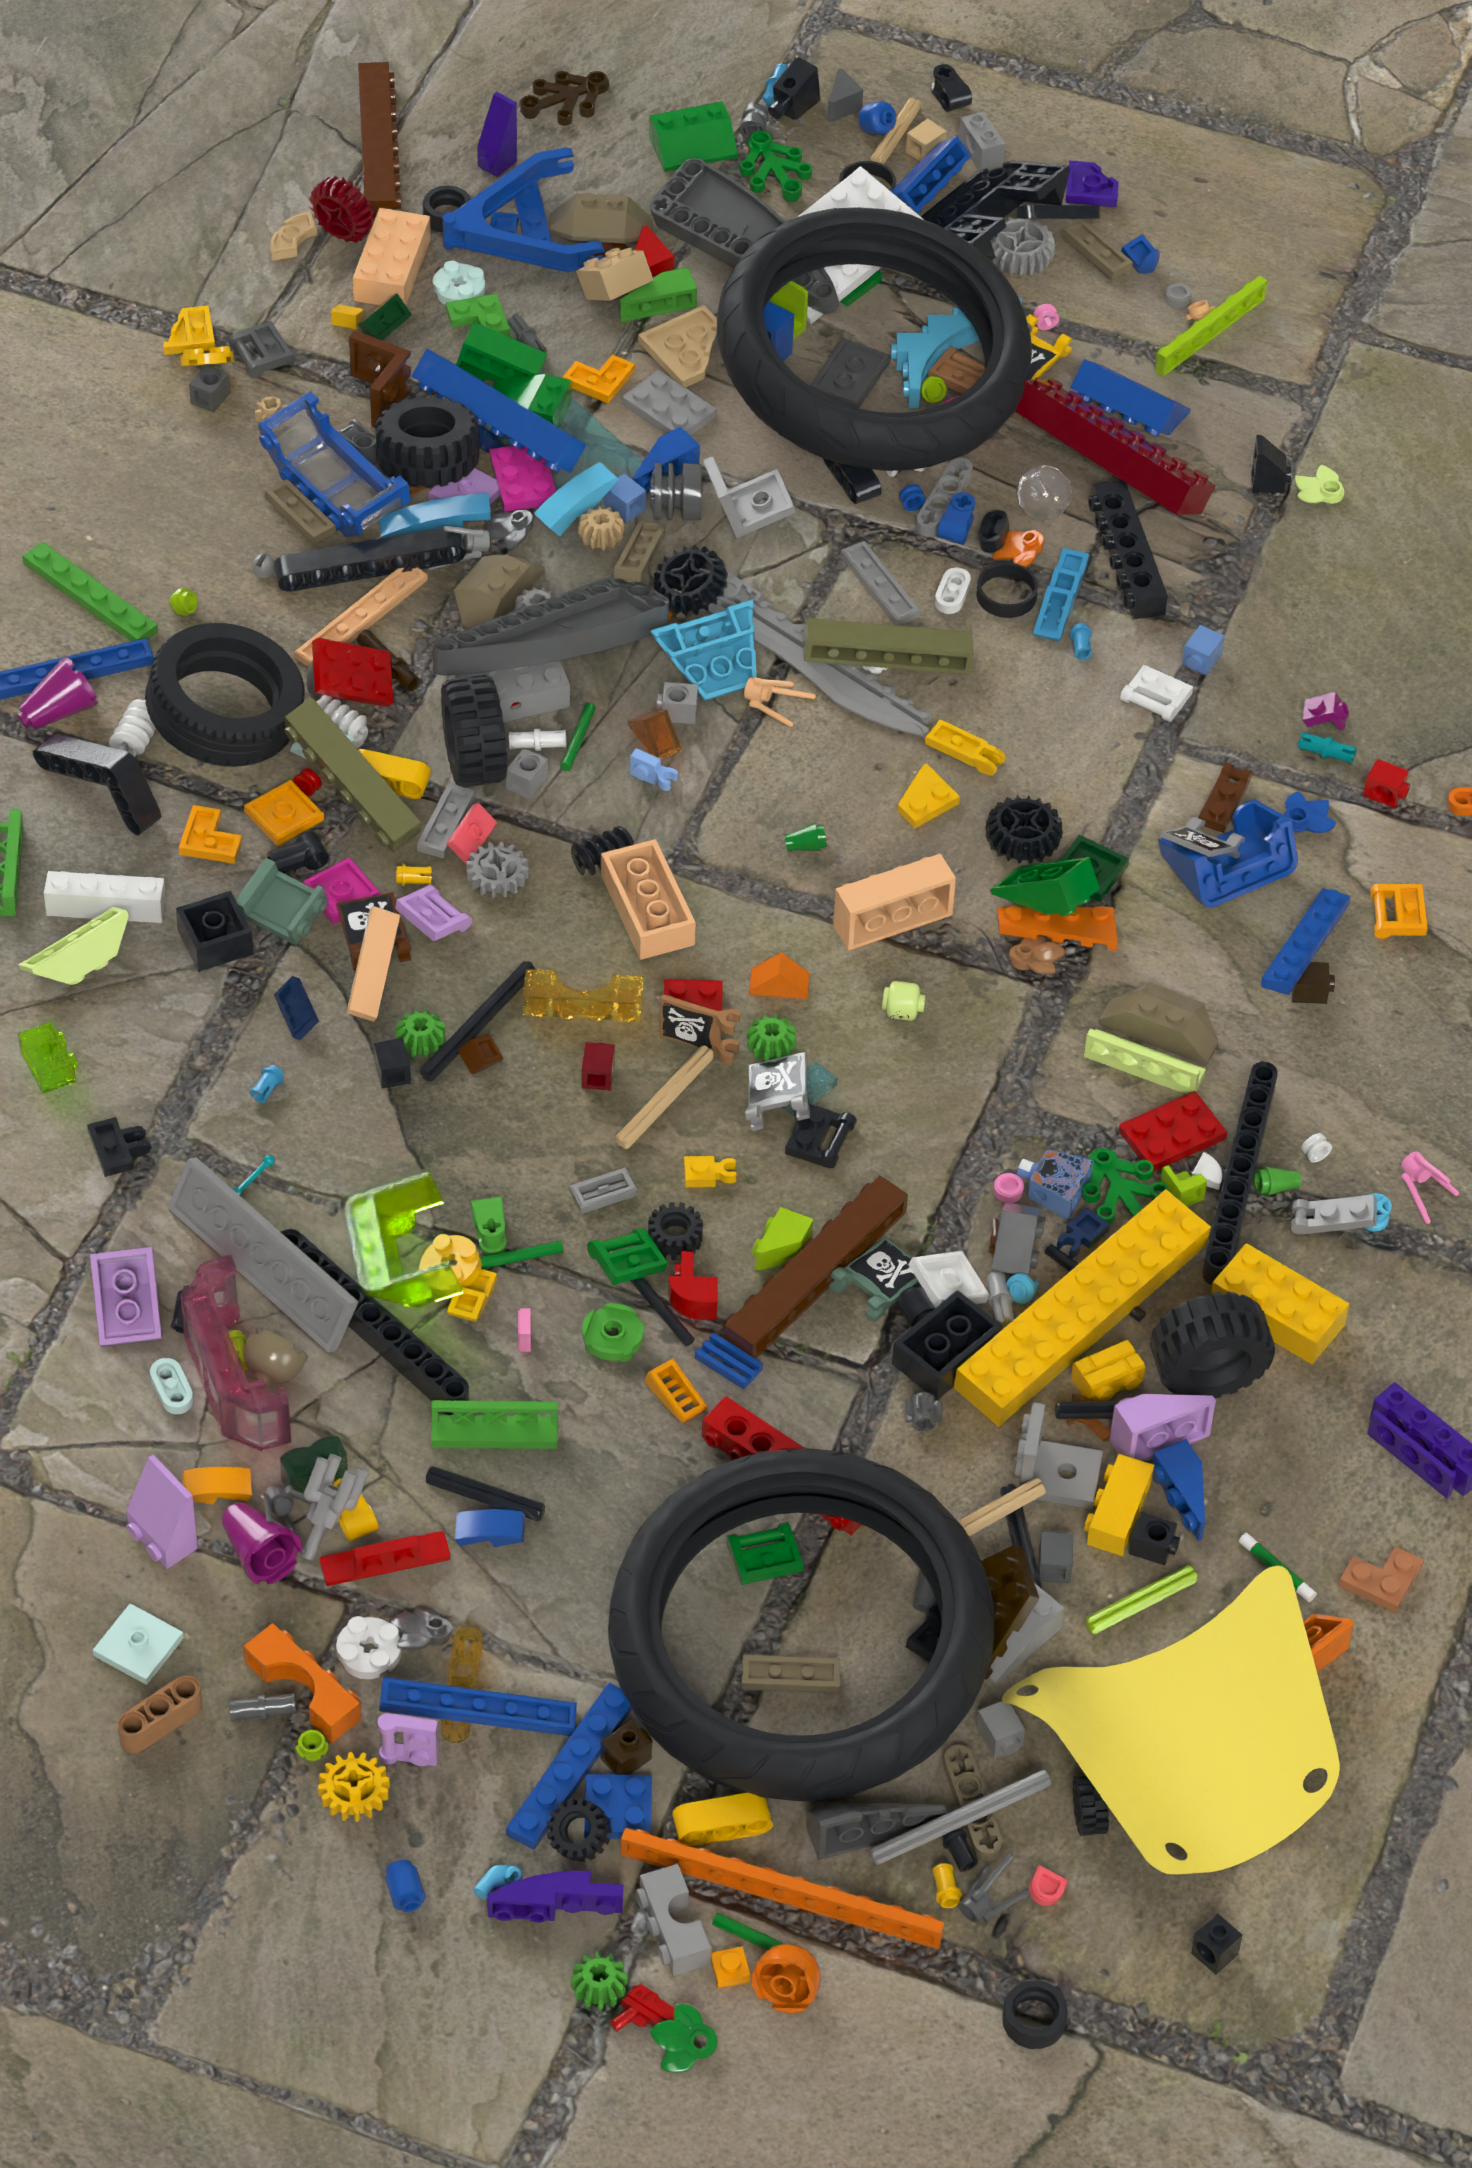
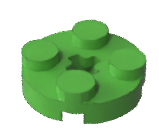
(613, 1347)

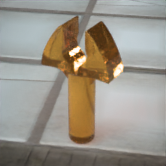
(1093, 1424)

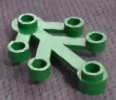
(762, 144)
(1119, 1186)

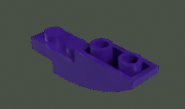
(542, 1894)

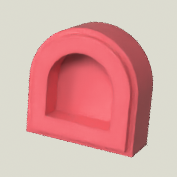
(1046, 1886)

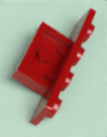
(384, 1558)

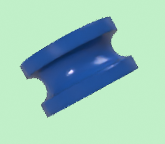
(912, 497)

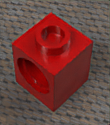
(1386, 783)

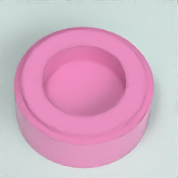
(1008, 1188)

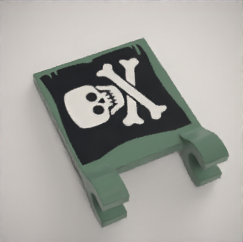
(880, 1273)

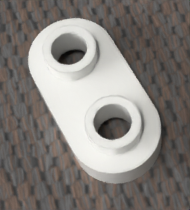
(952, 590)

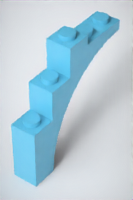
(920, 351)

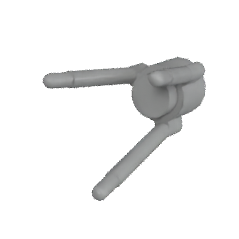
(474, 540)

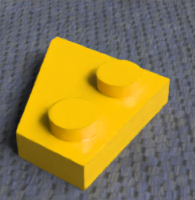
(191, 331)
(926, 798)

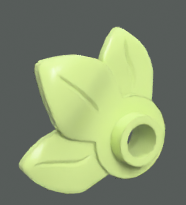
(1322, 488)

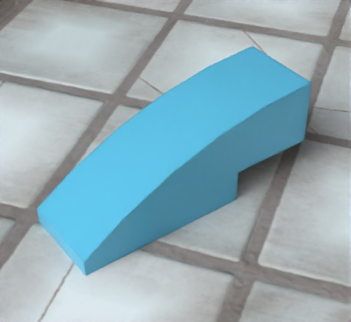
(576, 497)

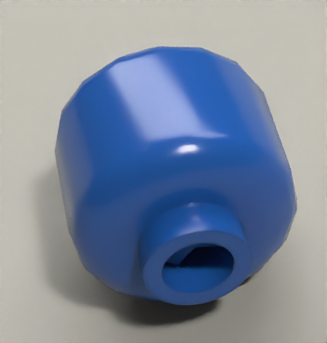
(877, 118)

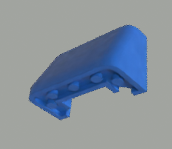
(1264, 857)

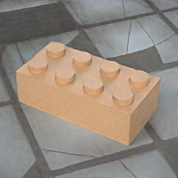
(391, 256)
(648, 899)
(894, 901)

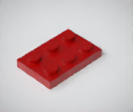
(352, 672)
(1173, 1131)

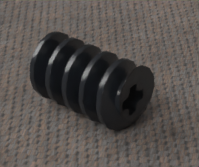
(588, 853)

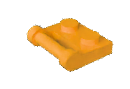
(1408, 909)

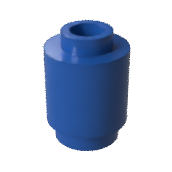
(404, 1886)

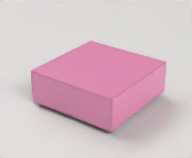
(524, 1330)

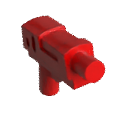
(642, 2008)

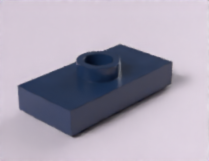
(296, 1008)

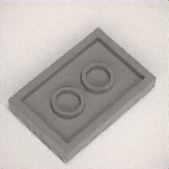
(668, 404)

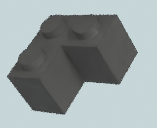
(1016, 1238)

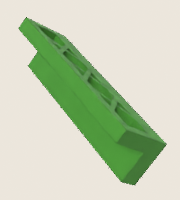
(11, 866)
(494, 1428)

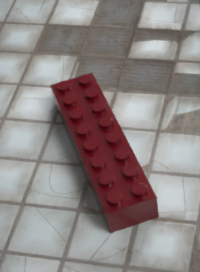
(1115, 447)

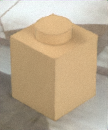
(924, 138)

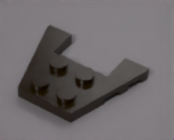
(1012, 1595)

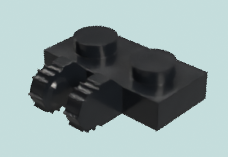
(111, 1145)

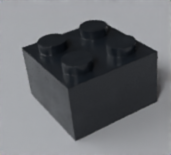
(214, 931)

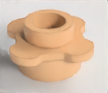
(1198, 310)

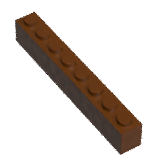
(378, 136)
(809, 1272)

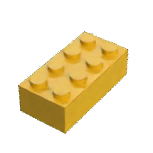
(1297, 1310)

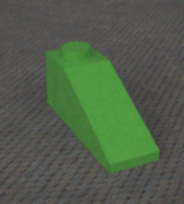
(665, 294)

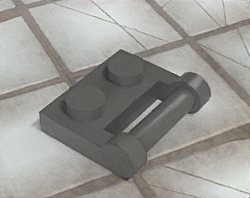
(267, 343)

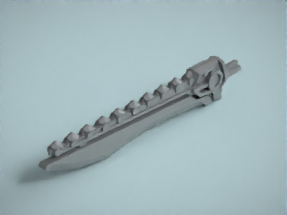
(839, 682)

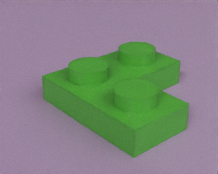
(483, 310)

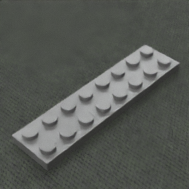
(263, 1254)

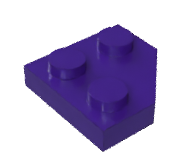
(1090, 186)

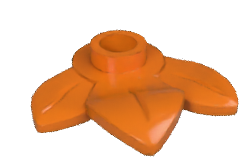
(1021, 547)

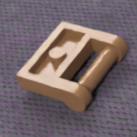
(957, 370)

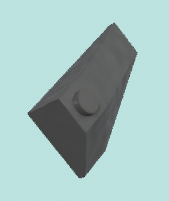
(859, 1825)

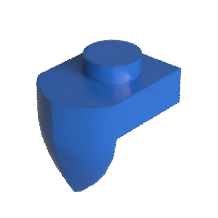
(1142, 254)

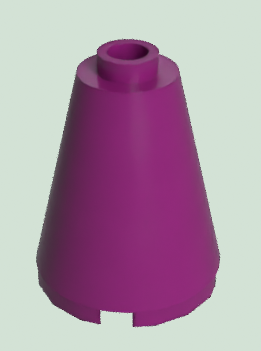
(57, 697)
(262, 1547)

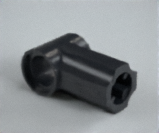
(305, 852)

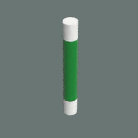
(1270, 1561)

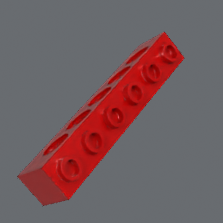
(754, 1436)

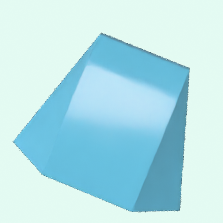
(713, 649)

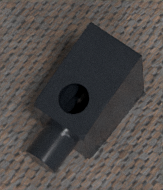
(795, 90)

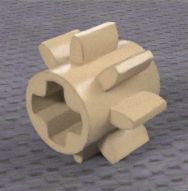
(267, 408)

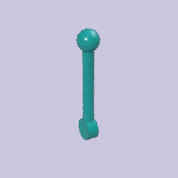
(268, 1161)

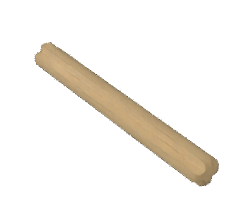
(664, 1097)

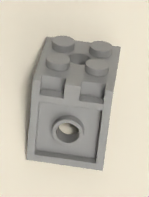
(741, 500)
(1048, 1459)

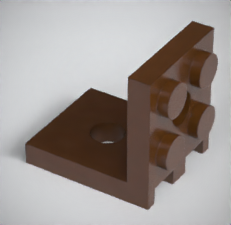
(387, 377)

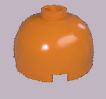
(787, 1977)

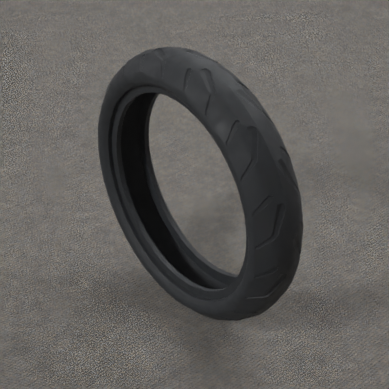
(847, 432)
(801, 1765)

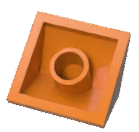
(1327, 1637)

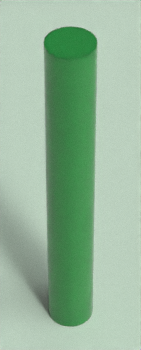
(577, 737)
(522, 1254)
(745, 1932)

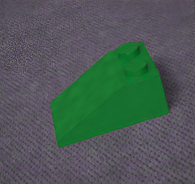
(541, 394)
(1050, 886)

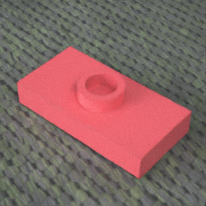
(471, 832)

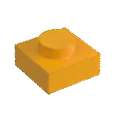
(730, 1967)

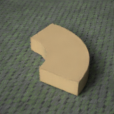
(291, 234)

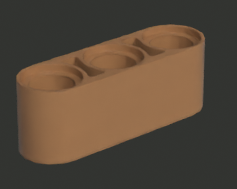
(154, 1727)

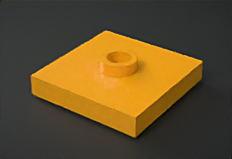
(284, 812)

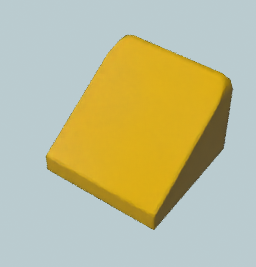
(346, 316)

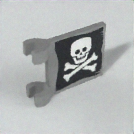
(1192, 838)
(776, 1085)

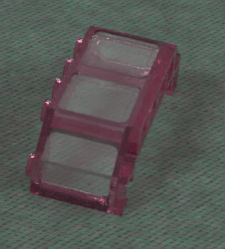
(241, 1408)

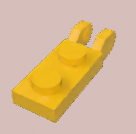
(965, 747)

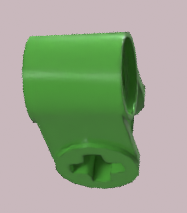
(490, 1224)

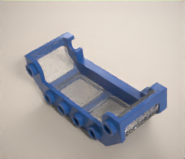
(329, 467)

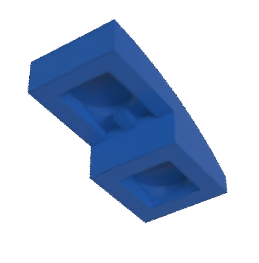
(491, 1525)

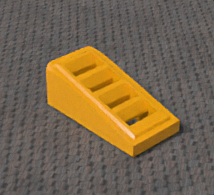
(674, 1372)

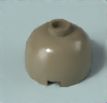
(272, 1357)

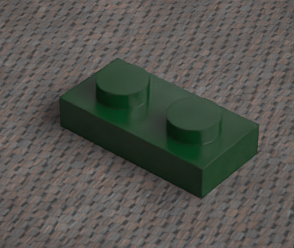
(385, 318)

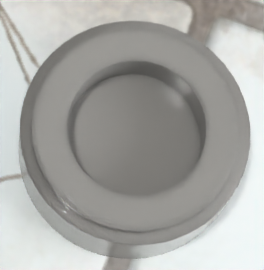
(1178, 295)

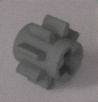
(923, 1411)

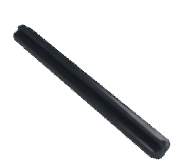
(476, 1022)

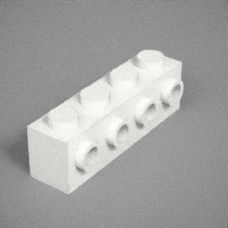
(92, 894)

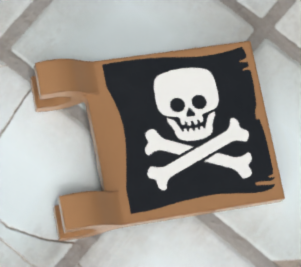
(699, 1026)

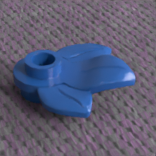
(1308, 814)

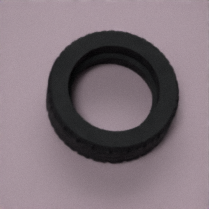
(232, 651)

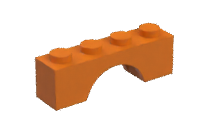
(277, 1657)

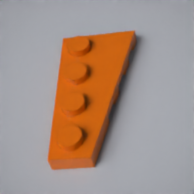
(1085, 925)

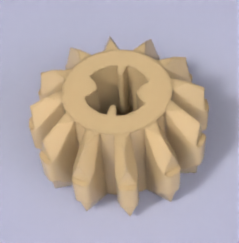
(601, 528)

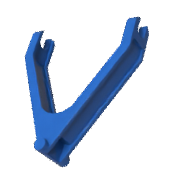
(470, 231)

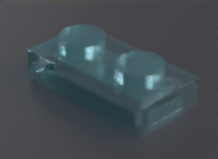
(819, 1083)

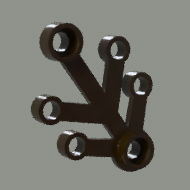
(593, 84)

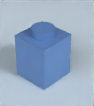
(626, 498)
(1203, 650)

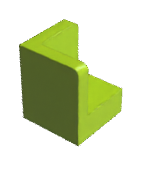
(1183, 1186)

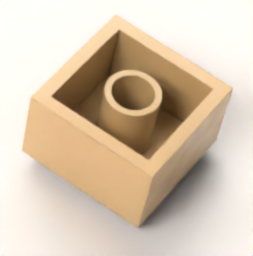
(614, 274)

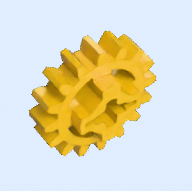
(353, 1786)

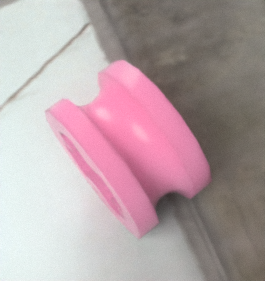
(1043, 311)

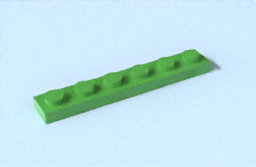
(89, 593)

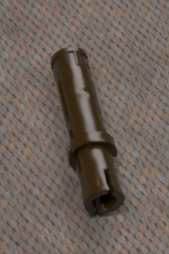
(398, 665)

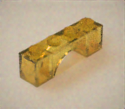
(616, 1001)

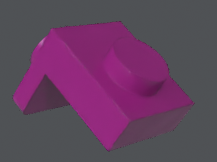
(1325, 709)

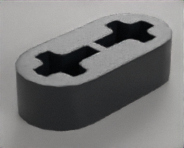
(993, 531)

